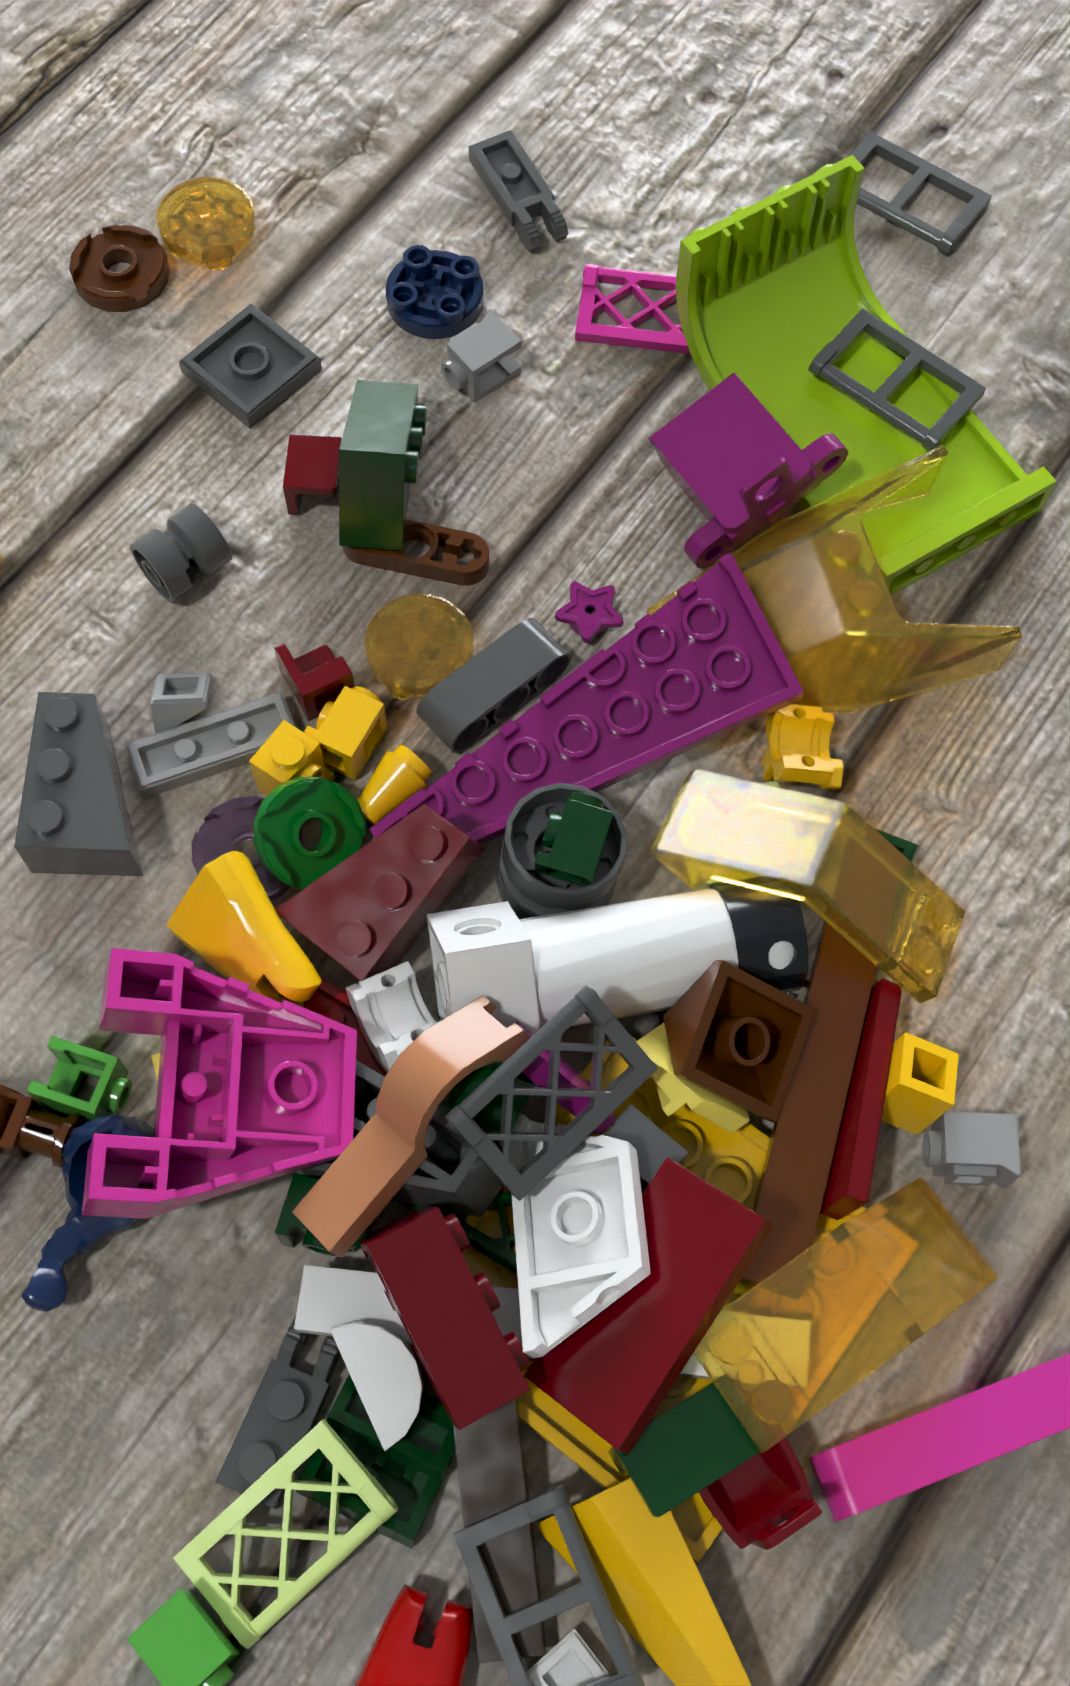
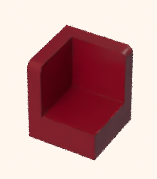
(310, 468)
(314, 677)

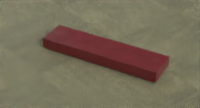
(860, 1125)

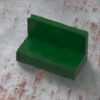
(686, 1451)

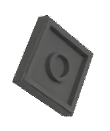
(250, 365)

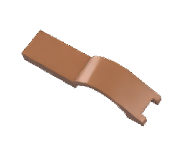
(394, 1138)

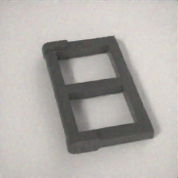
(923, 173)
(916, 357)
(590, 1589)

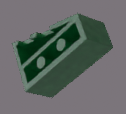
(379, 463)

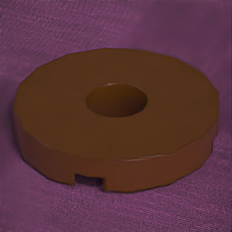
(123, 289)

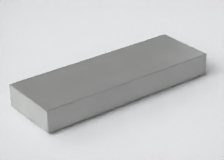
(205, 745)

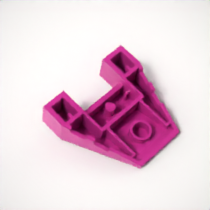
(239, 1090)

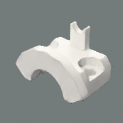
(390, 1015)

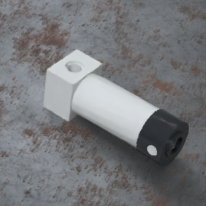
(629, 952)

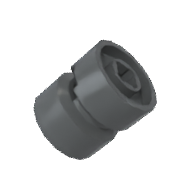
(181, 552)

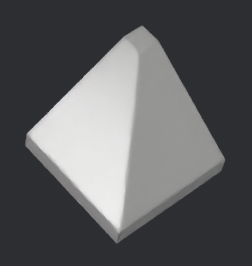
(178, 698)

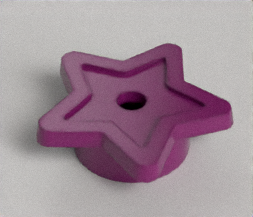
(592, 624)

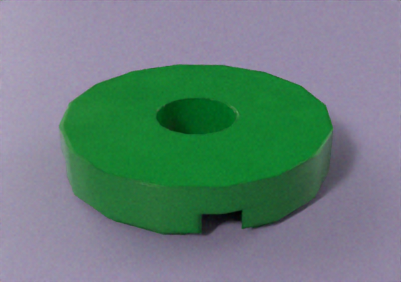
(283, 815)

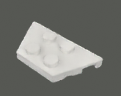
(576, 1236)

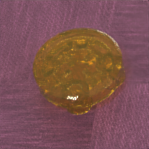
(206, 221)
(417, 643)

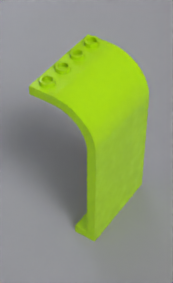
(762, 303)

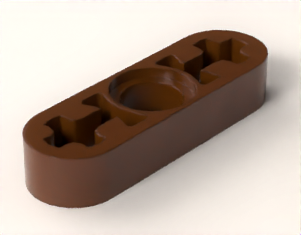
(428, 566)

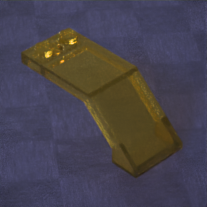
(816, 855)
(840, 1312)

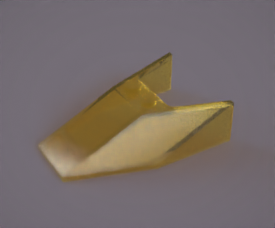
(836, 613)

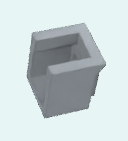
(481, 358)
(973, 1148)

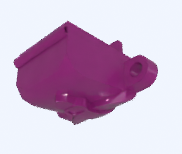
(739, 467)

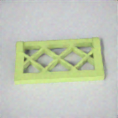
(233, 1522)

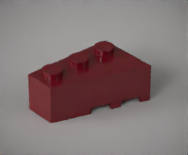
(379, 897)
(448, 1313)

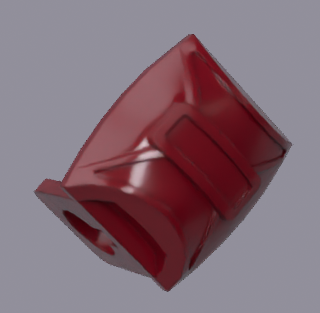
(761, 1497)

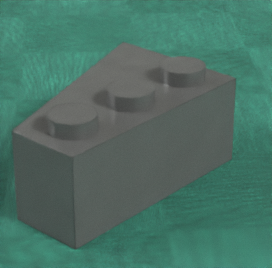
(73, 793)

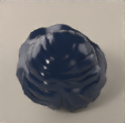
(81, 1232)

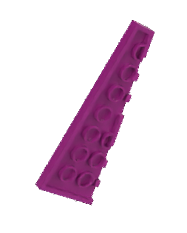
(652, 695)

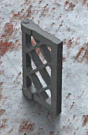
(601, 1101)

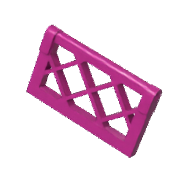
(625, 333)

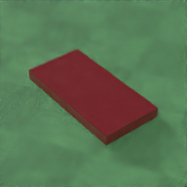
(634, 1350)

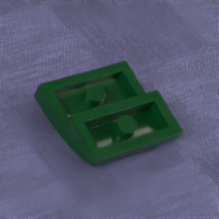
(407, 1470)

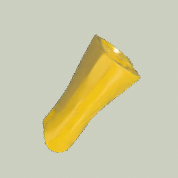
(239, 934)

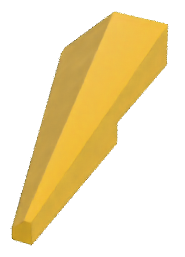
(653, 1586)

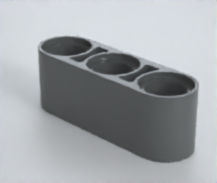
(493, 685)

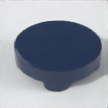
(434, 292)

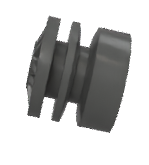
(537, 894)

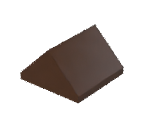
(738, 1038)

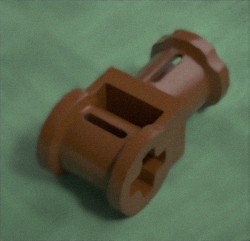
(32, 1130)

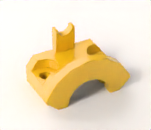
(800, 747)

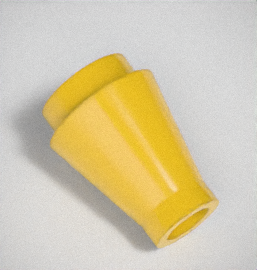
(392, 783)

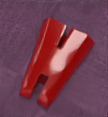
(401, 1662)

